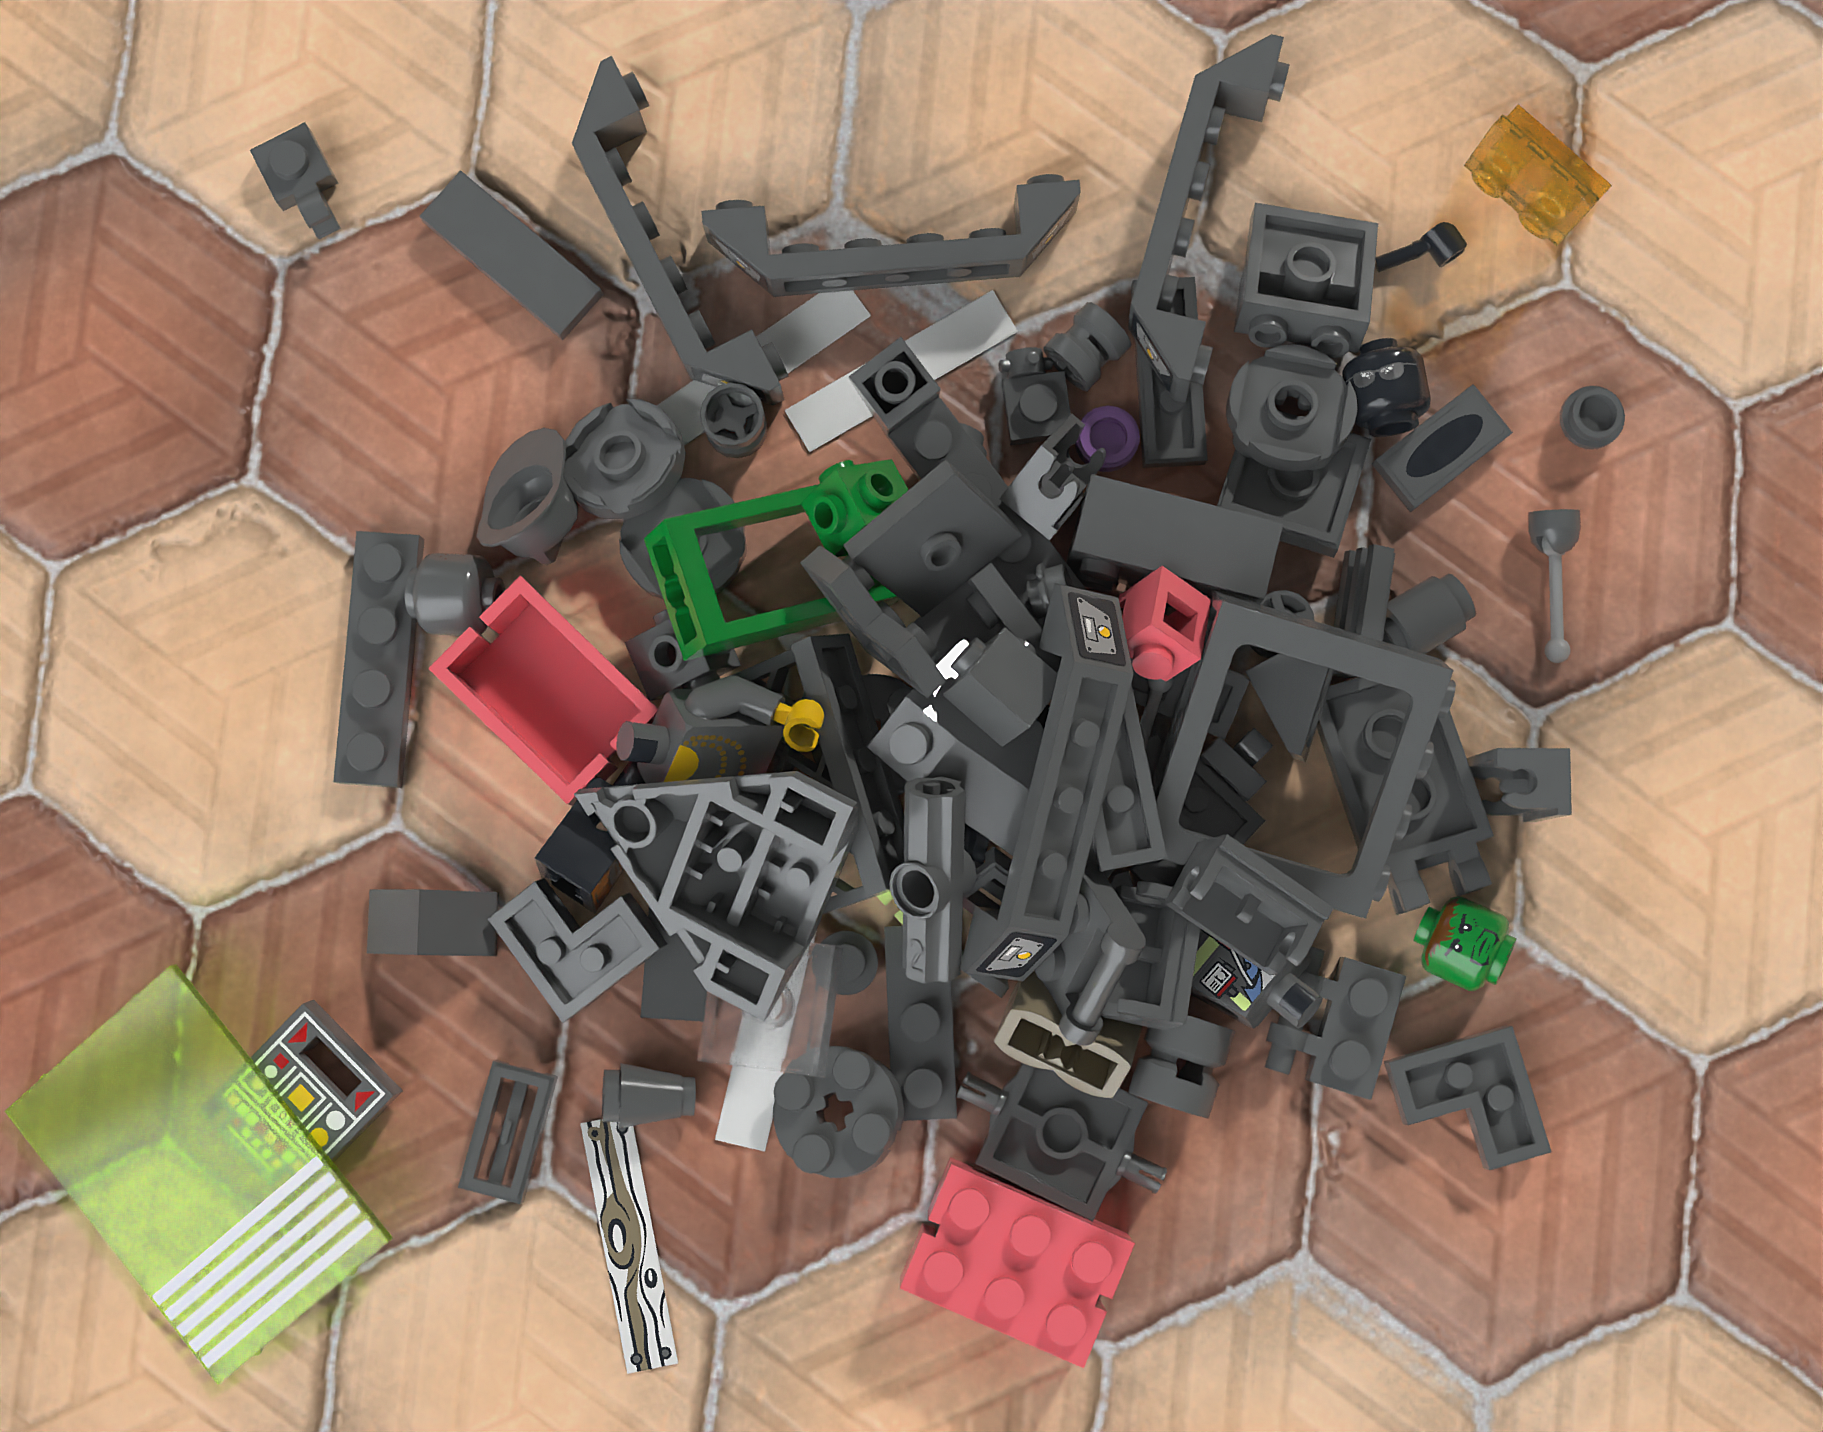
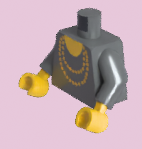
(717, 732)

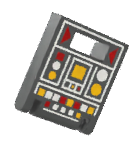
(312, 1096)

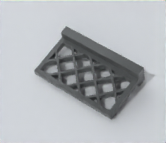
(847, 766)

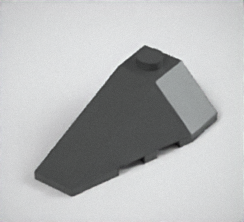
(939, 740)

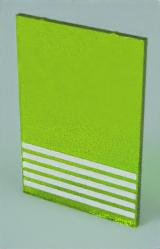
(198, 1174)

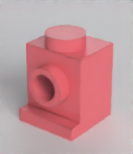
(1159, 642)

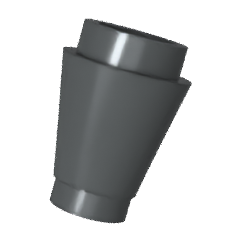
(645, 1096)

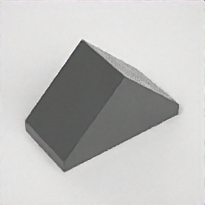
(1293, 698)
(431, 922)

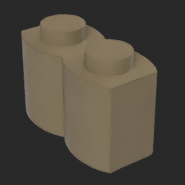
(1033, 1037)

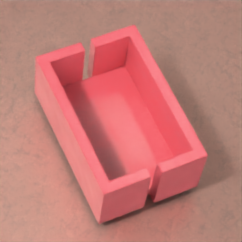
(543, 690)
(1016, 1262)

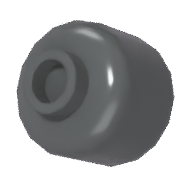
(451, 593)

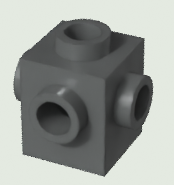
(662, 665)

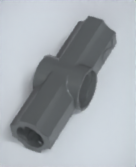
(933, 879)

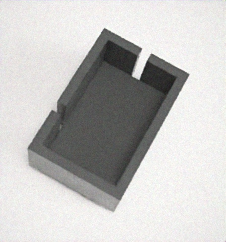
(1134, 530)

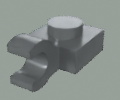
(298, 175)

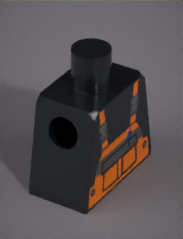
(579, 855)

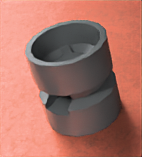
(1195, 1088)

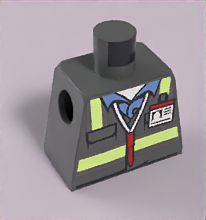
(1246, 991)

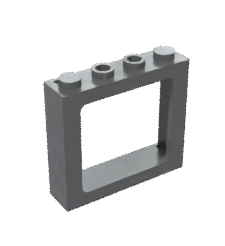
(1242, 622)

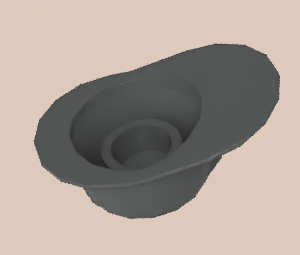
(528, 499)

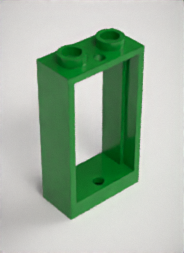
(690, 592)

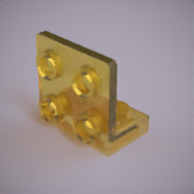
(1535, 175)

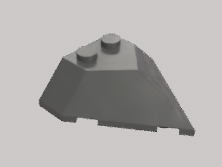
(733, 870)

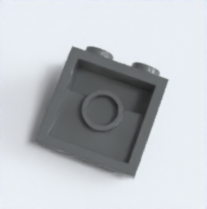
(1307, 280)

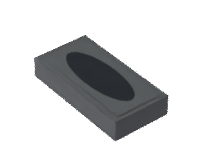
(1441, 448)

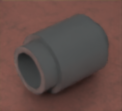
(1428, 614)

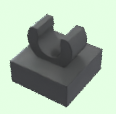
(1236, 763)

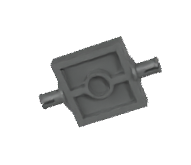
(1060, 1138)

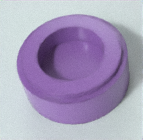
(1109, 429)

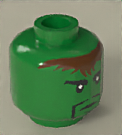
(1465, 943)

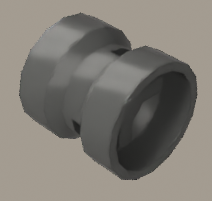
(1087, 346)
(728, 409)

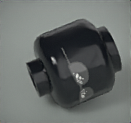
(1388, 387)

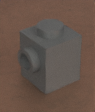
(1001, 685)

